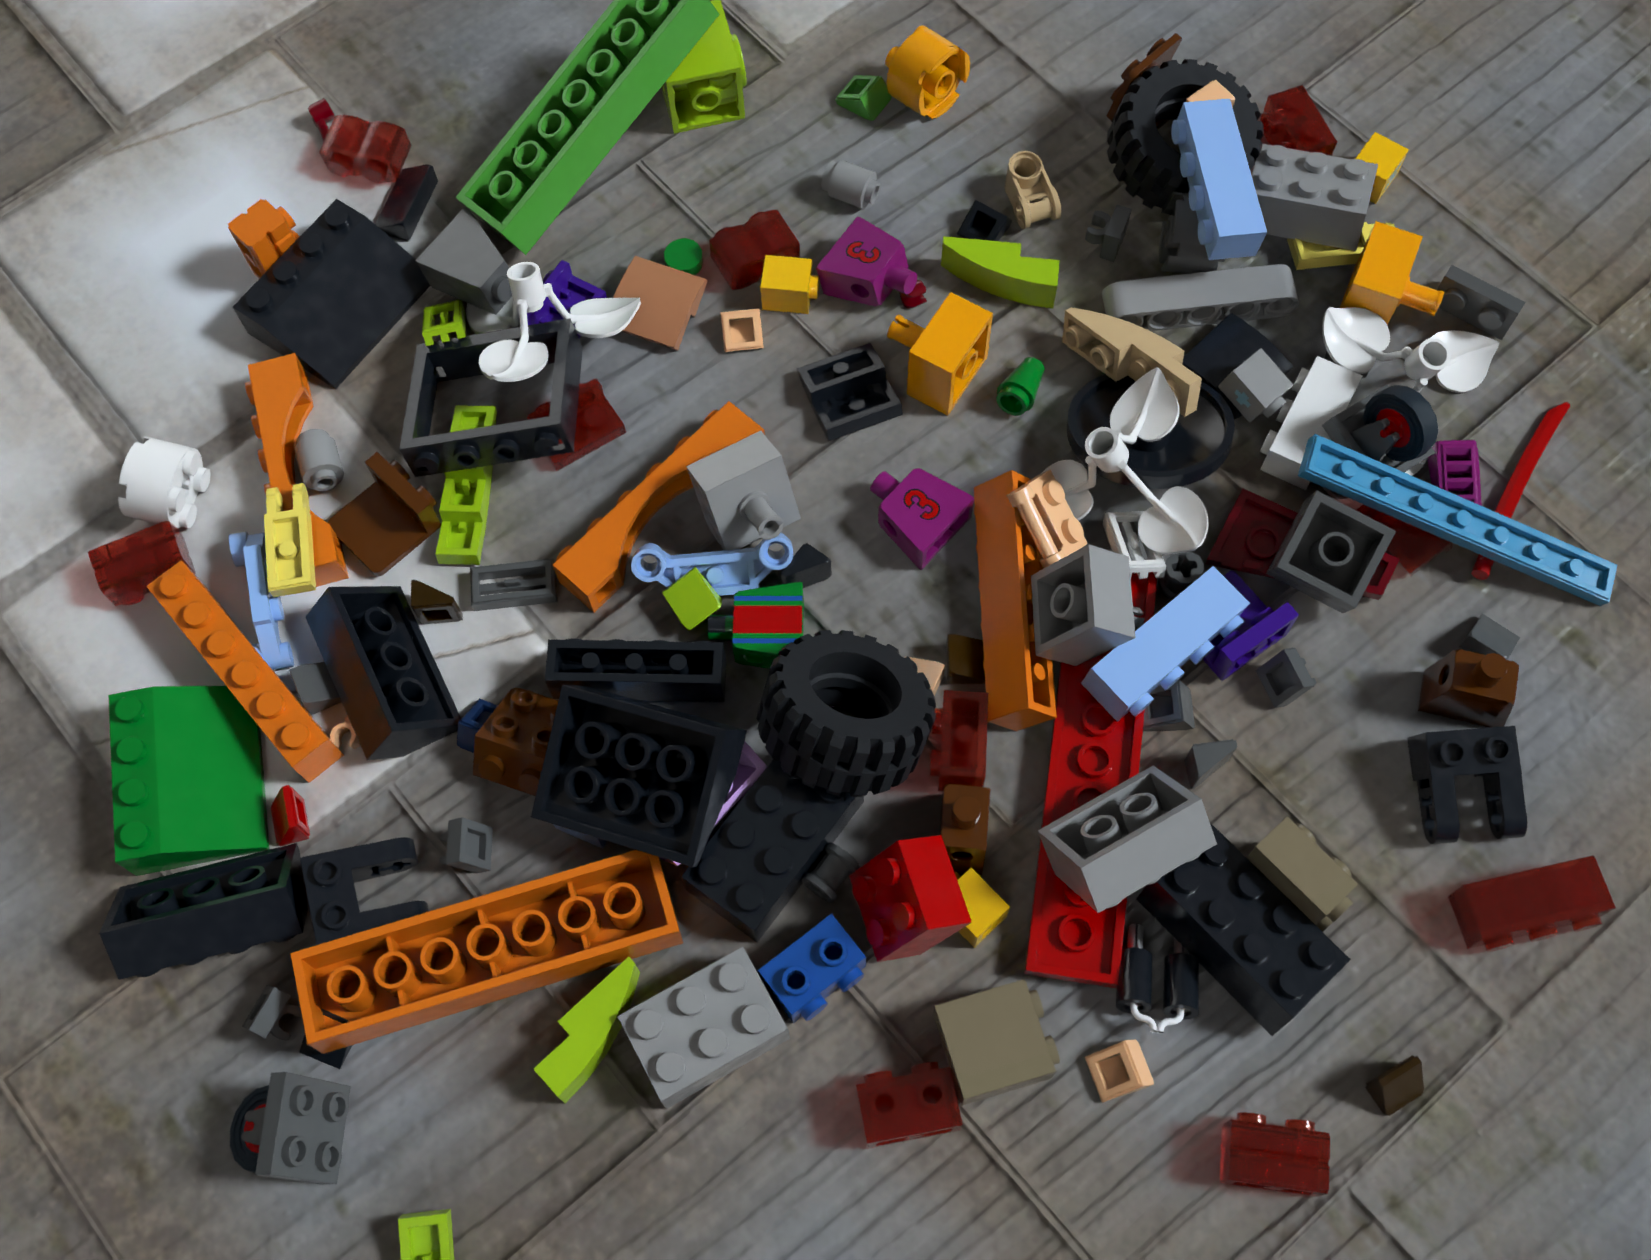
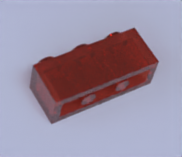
(1532, 904)

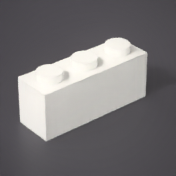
(1321, 395)

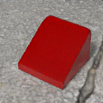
(289, 817)

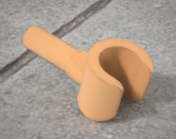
(342, 728)

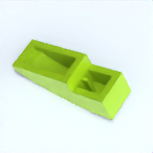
(1001, 270)
(591, 1032)

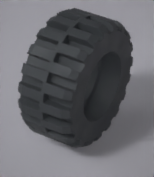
(1136, 145)
(837, 748)

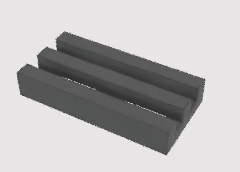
(514, 598)

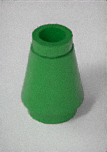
(1020, 388)

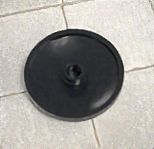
(1180, 458)

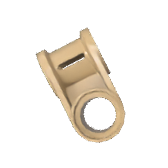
(1033, 194)

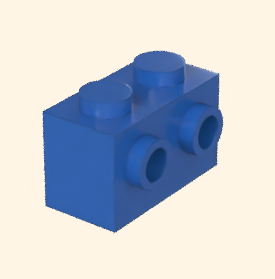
(813, 969)

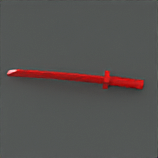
(1521, 476)

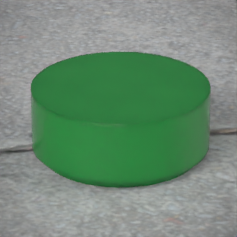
(684, 256)

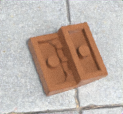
(666, 301)

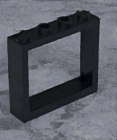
(498, 442)

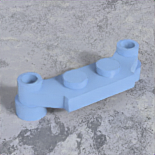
(724, 570)
(265, 608)

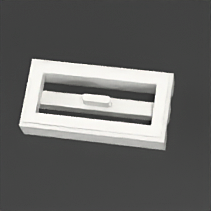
(1138, 565)

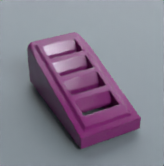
(1456, 458)

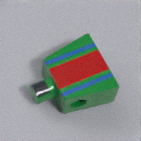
(761, 623)

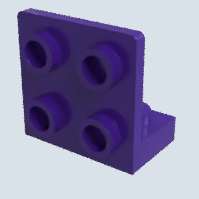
(1259, 632)

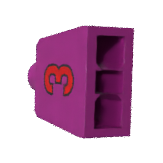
(865, 266)
(920, 512)

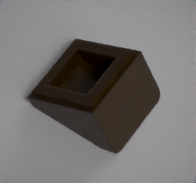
(433, 605)
(964, 660)
(1397, 1085)

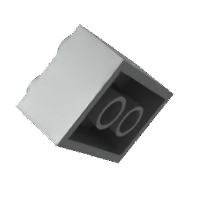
(1313, 195)
(1127, 838)
(704, 1027)

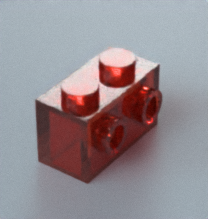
(1296, 123)
(962, 739)
(908, 1105)

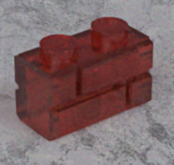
(136, 560)
(1275, 1156)

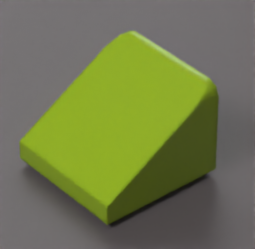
(692, 598)

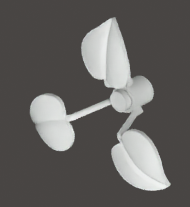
(1456, 358)
(521, 360)
(1148, 412)

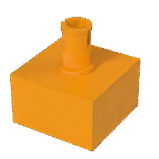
(1383, 272)
(945, 352)

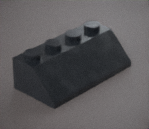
(382, 669)
(206, 912)

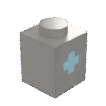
(1256, 386)

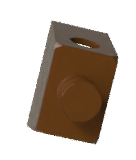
(1470, 688)
(965, 825)

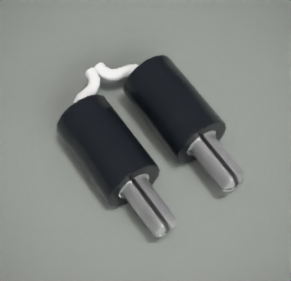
(1135, 982)

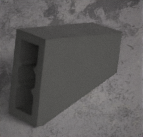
(467, 265)

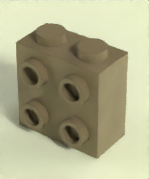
(1304, 872)
(995, 1041)

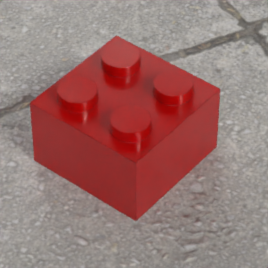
(909, 898)

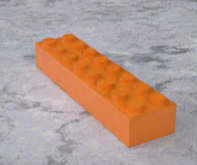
(484, 949)

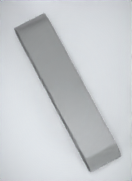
(1203, 297)

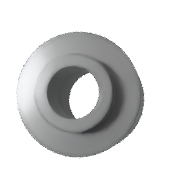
(850, 183)
(318, 460)

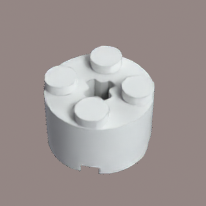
(162, 482)

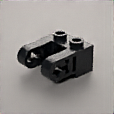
(1481, 752)
(332, 891)

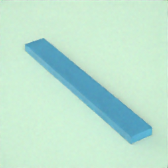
(1457, 520)

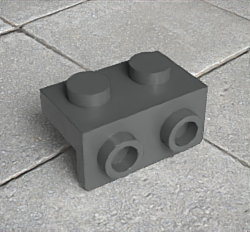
(1478, 302)

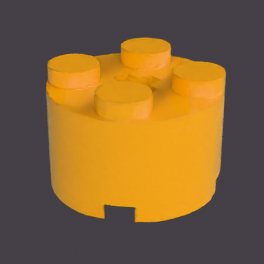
(926, 72)

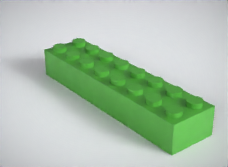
(582, 114)

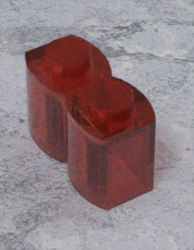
(365, 149)
(742, 248)

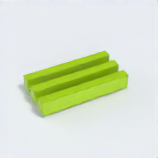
(458, 325)

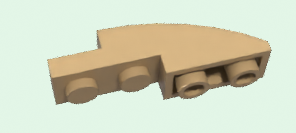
(1130, 350)

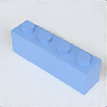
(1218, 179)
(1165, 644)

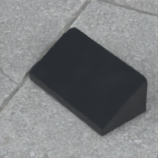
(407, 201)

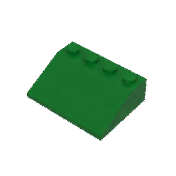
(184, 778)

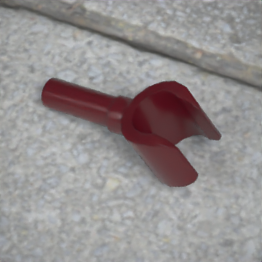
(321, 114)
(915, 297)

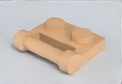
(1048, 517)

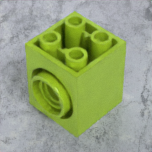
(708, 81)

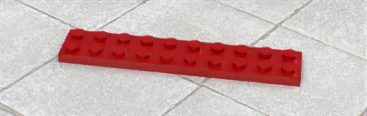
(1085, 760)

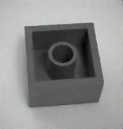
(1331, 552)

